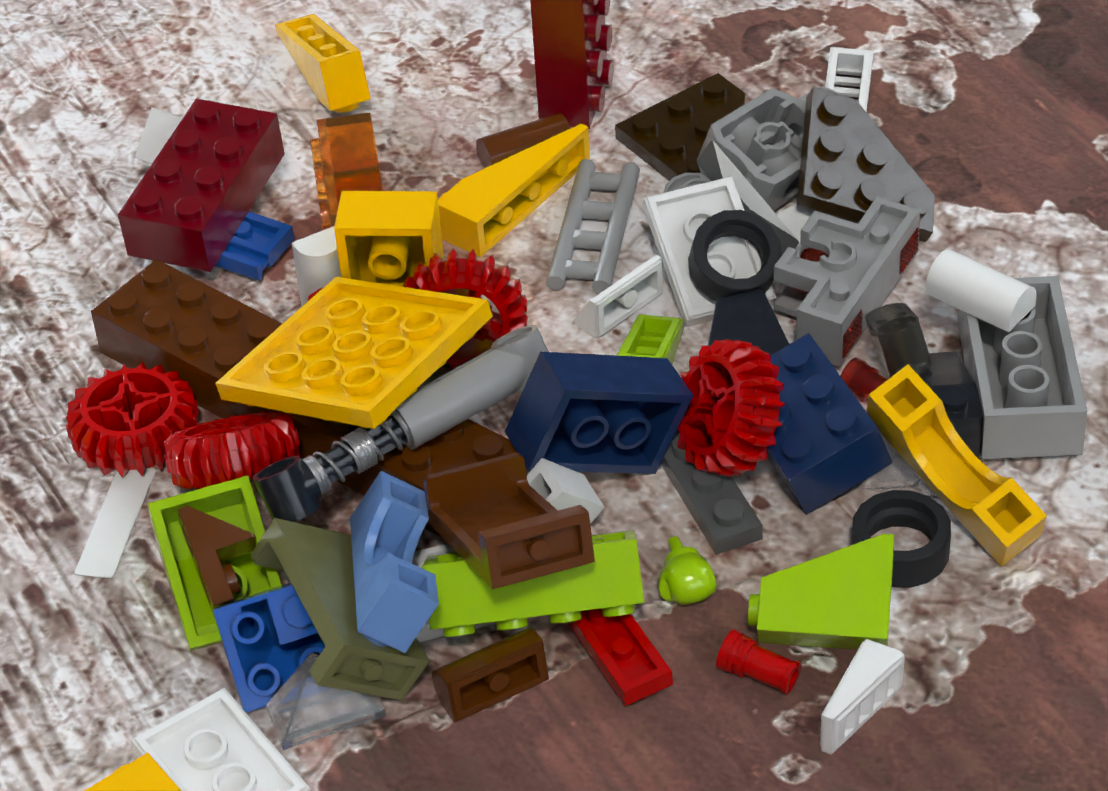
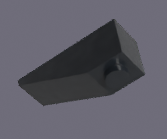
(959, 396)

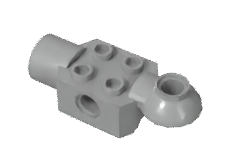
(762, 144)

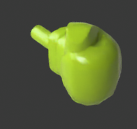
(685, 575)

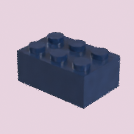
(598, 412)
(825, 431)

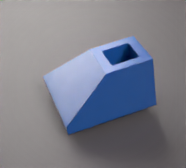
(266, 642)

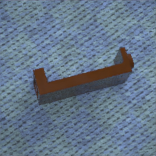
(504, 523)

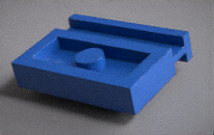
(256, 245)

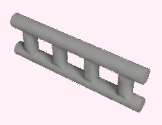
(609, 241)

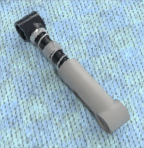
(295, 485)

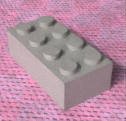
(1027, 379)

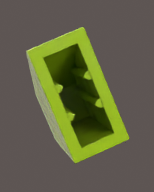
(828, 599)

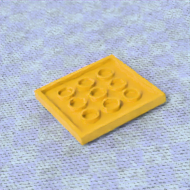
(354, 351)

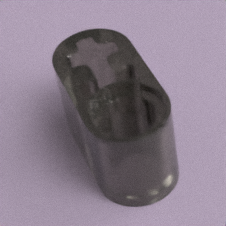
(898, 338)

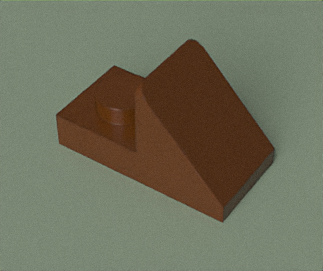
(209, 545)

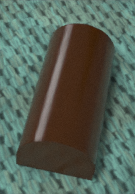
(516, 139)
(491, 674)

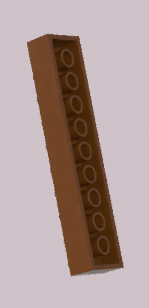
(205, 333)

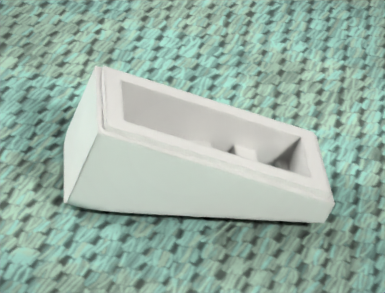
(852, 63)
(864, 688)

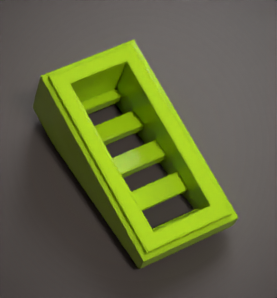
(653, 337)

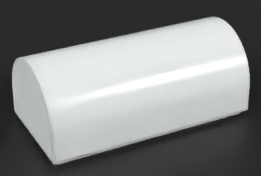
(315, 262)
(979, 290)

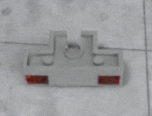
(846, 272)

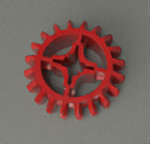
(474, 279)
(731, 407)
(128, 418)
(229, 448)

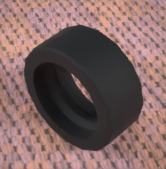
(742, 225)
(914, 511)

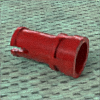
(746, 658)

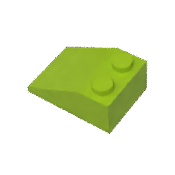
(229, 502)

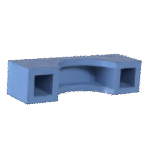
(390, 591)

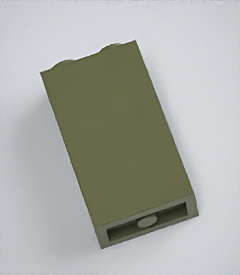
(323, 577)

